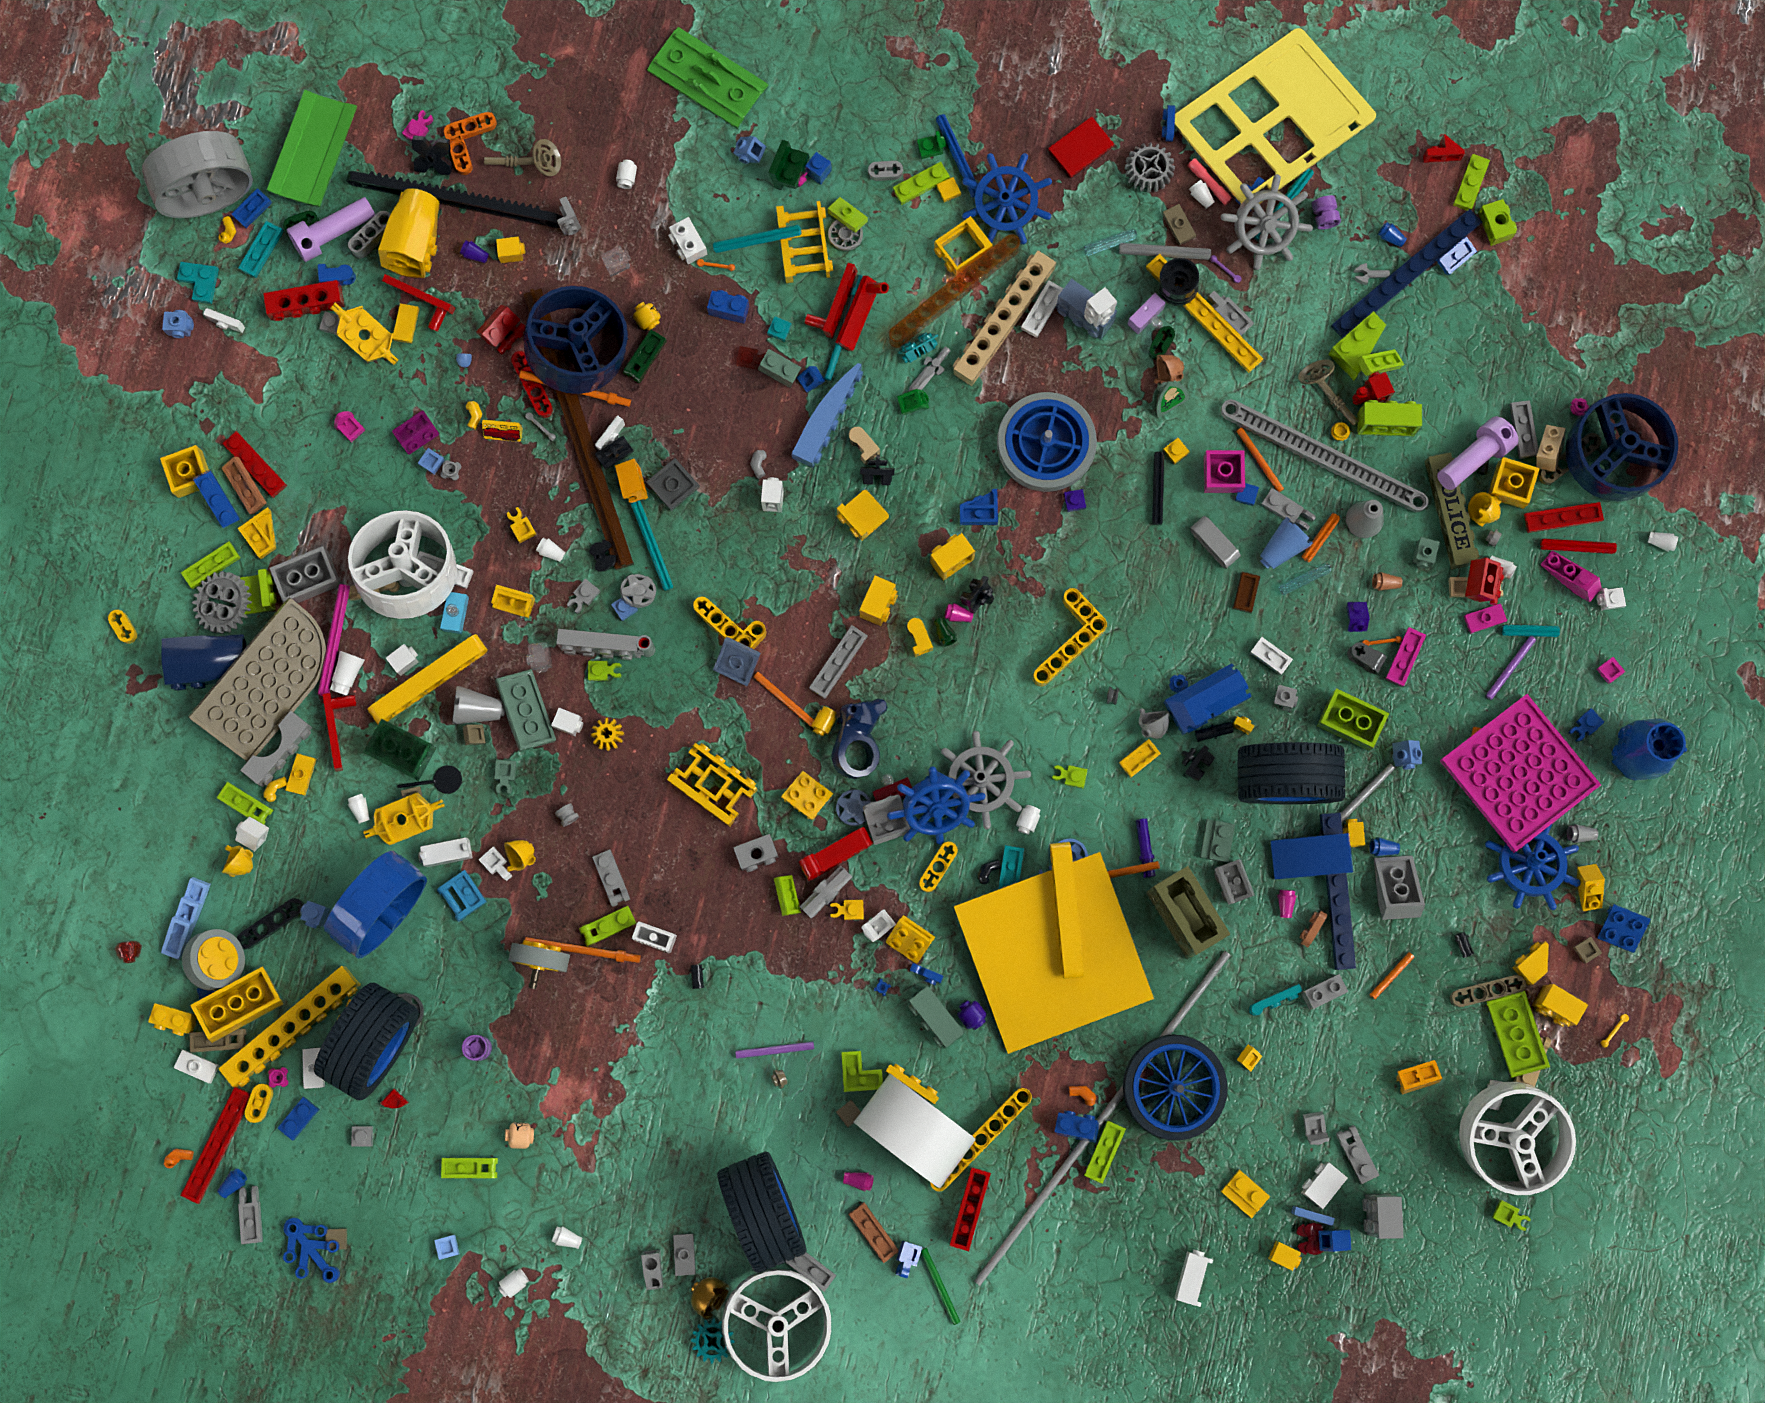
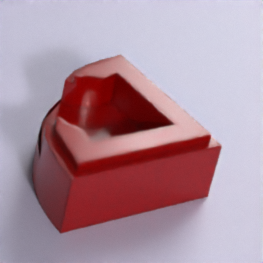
(394, 1100)

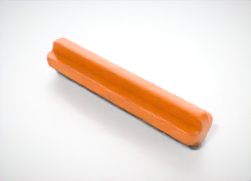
(1321, 537)

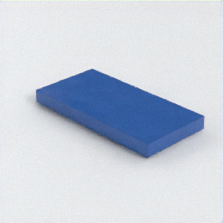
(1312, 856)

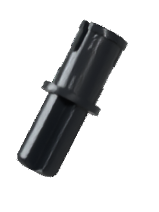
(1214, 731)

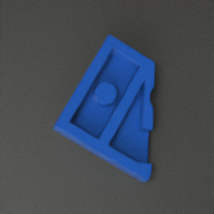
(981, 510)

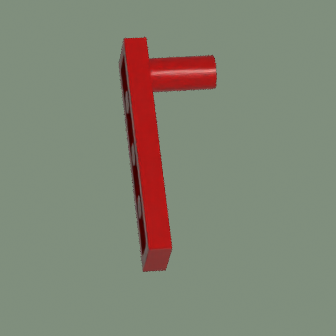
(442, 306)
(859, 311)
(830, 324)
(331, 704)

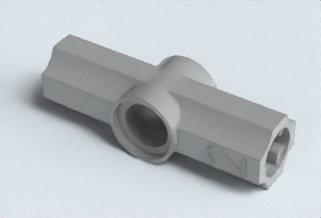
(826, 892)

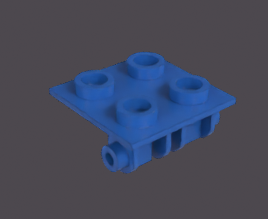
(1623, 928)

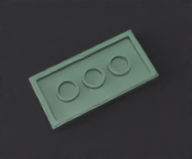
(525, 710)

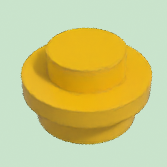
(1340, 431)

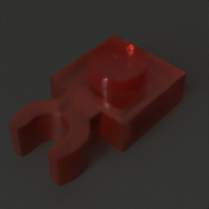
(749, 357)

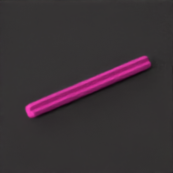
(334, 639)

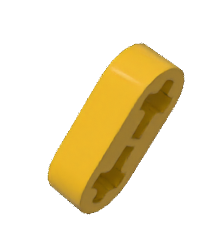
(118, 629)

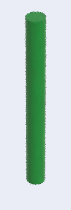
(940, 1286)

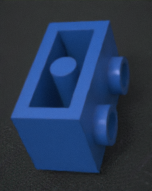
(728, 307)
(1077, 1127)

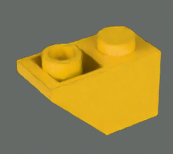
(1591, 887)
(1534, 964)

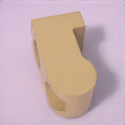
(865, 444)

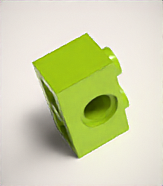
(1497, 232)

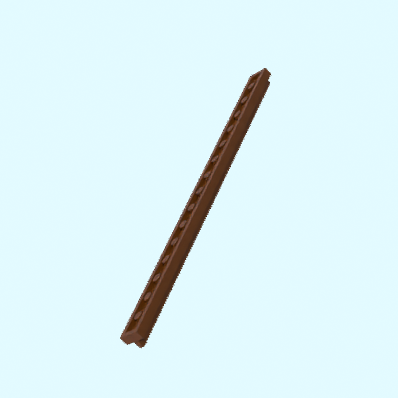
(586, 454)

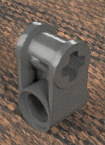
(1368, 659)

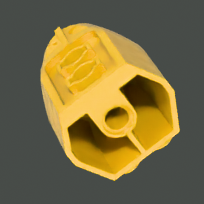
(410, 235)

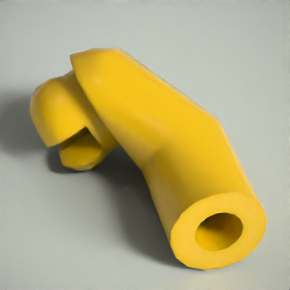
(230, 230)
(475, 412)
(269, 792)

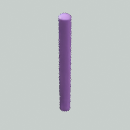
(1510, 668)
(774, 1050)

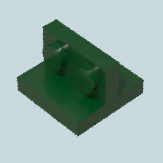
(787, 166)

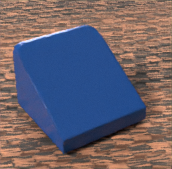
(810, 378)

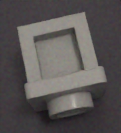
(1286, 697)
(1315, 1128)

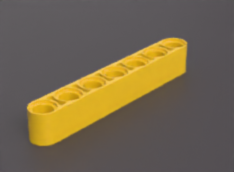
(428, 679)
(1066, 910)
(990, 1135)

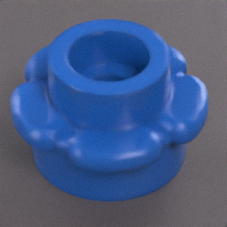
(1173, 683)

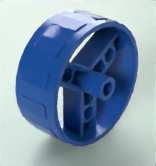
(375, 904)

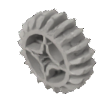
(1140, 157)

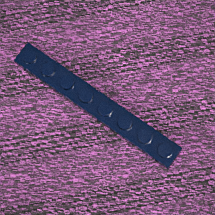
(1339, 903)

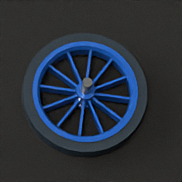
(1175, 1087)

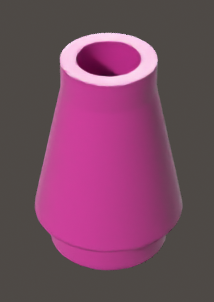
(957, 613)
(1286, 902)
(859, 1180)

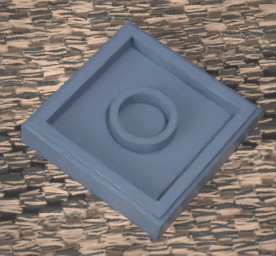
(736, 661)

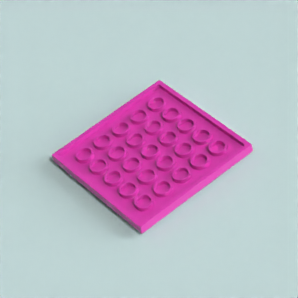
(1520, 773)

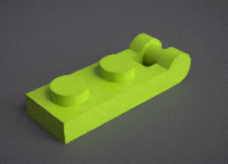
(244, 803)
(608, 925)
(468, 1167)

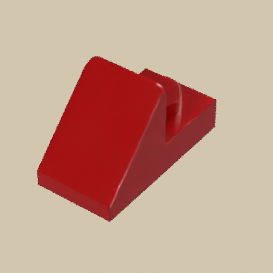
(1448, 152)

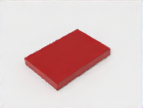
(1081, 147)

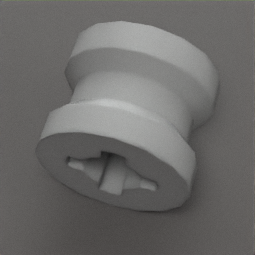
(567, 815)

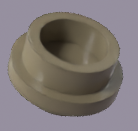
(779, 1078)

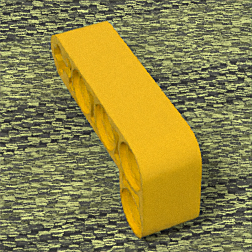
(727, 623)

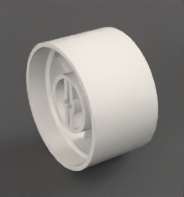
(914, 1131)

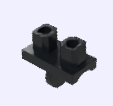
(614, 452)
(869, 472)
(980, 594)
(1203, 756)

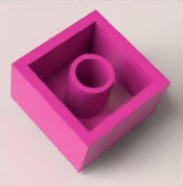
(1224, 471)

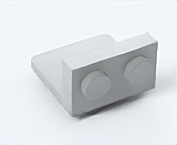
(879, 825)

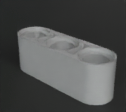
(362, 238)
(1215, 542)

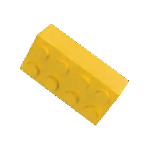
(236, 1004)

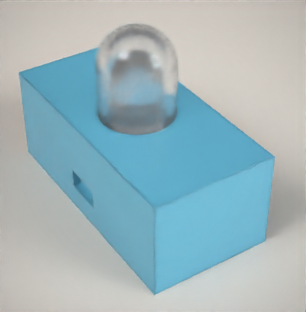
(454, 613)

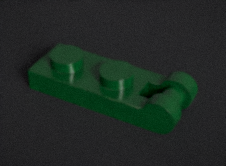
(645, 355)

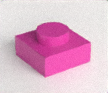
(1610, 670)

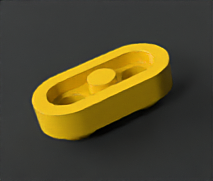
(256, 1101)

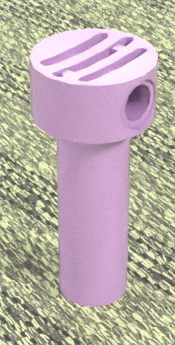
(329, 228)
(1493, 439)

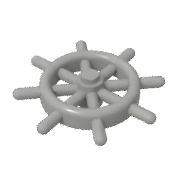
(1266, 222)
(982, 779)

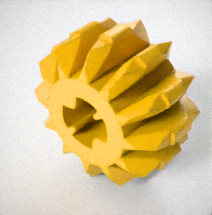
(600, 738)

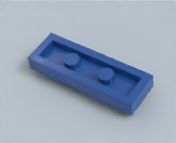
(216, 498)

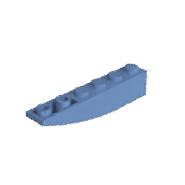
(824, 419)

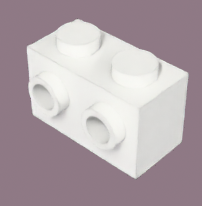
(688, 241)
(1100, 308)

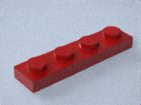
(255, 464)
(1563, 517)

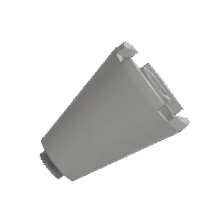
(1365, 518)
(475, 707)

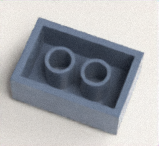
(1072, 303)

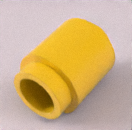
(824, 721)

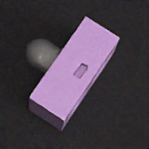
(1147, 314)

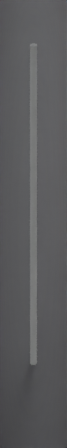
(1101, 1119)

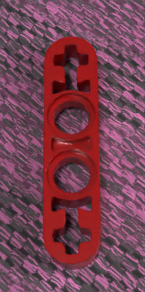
(530, 385)

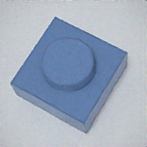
(431, 461)
(623, 609)

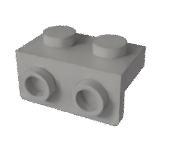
(1233, 882)

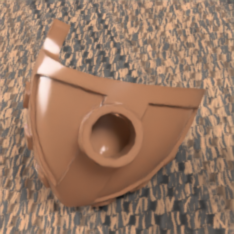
(1170, 370)

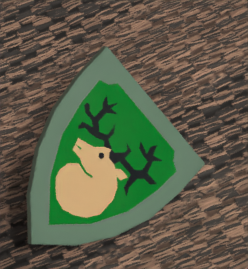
(1171, 396)

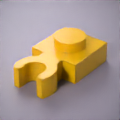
(522, 527)
(851, 910)

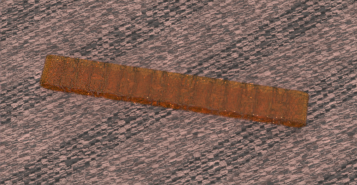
(959, 283)

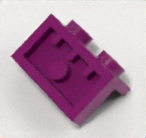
(415, 432)

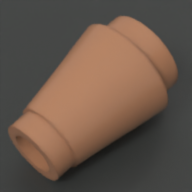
(1386, 581)

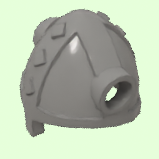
(1153, 723)

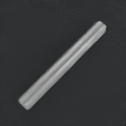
(1165, 251)

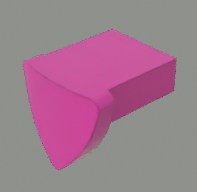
(348, 425)

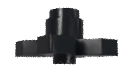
(432, 154)

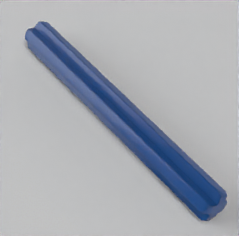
(955, 150)

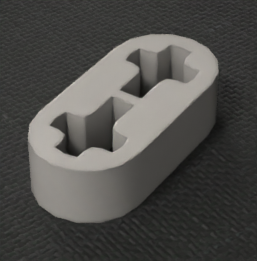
(885, 172)

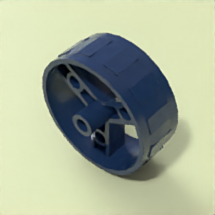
(598, 309)
(1663, 456)

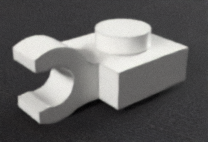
(494, 862)

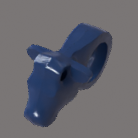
(856, 726)

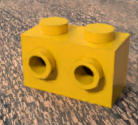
(172, 1018)

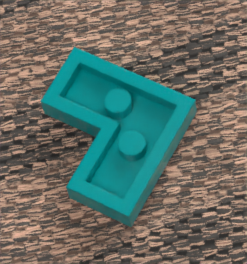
(203, 277)

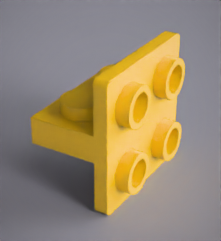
(910, 939)

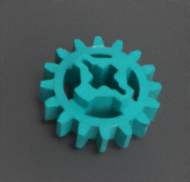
(720, 1349)

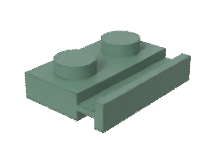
(1217, 841)

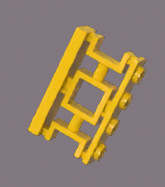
(704, 795)

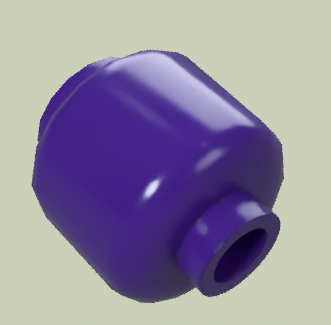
(971, 1014)

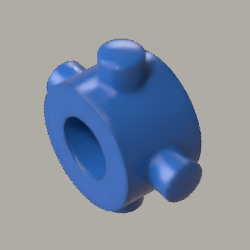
(882, 987)

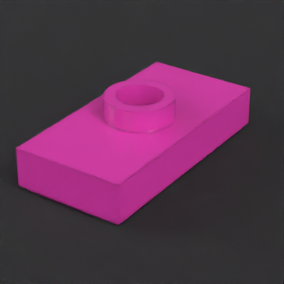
(1485, 618)

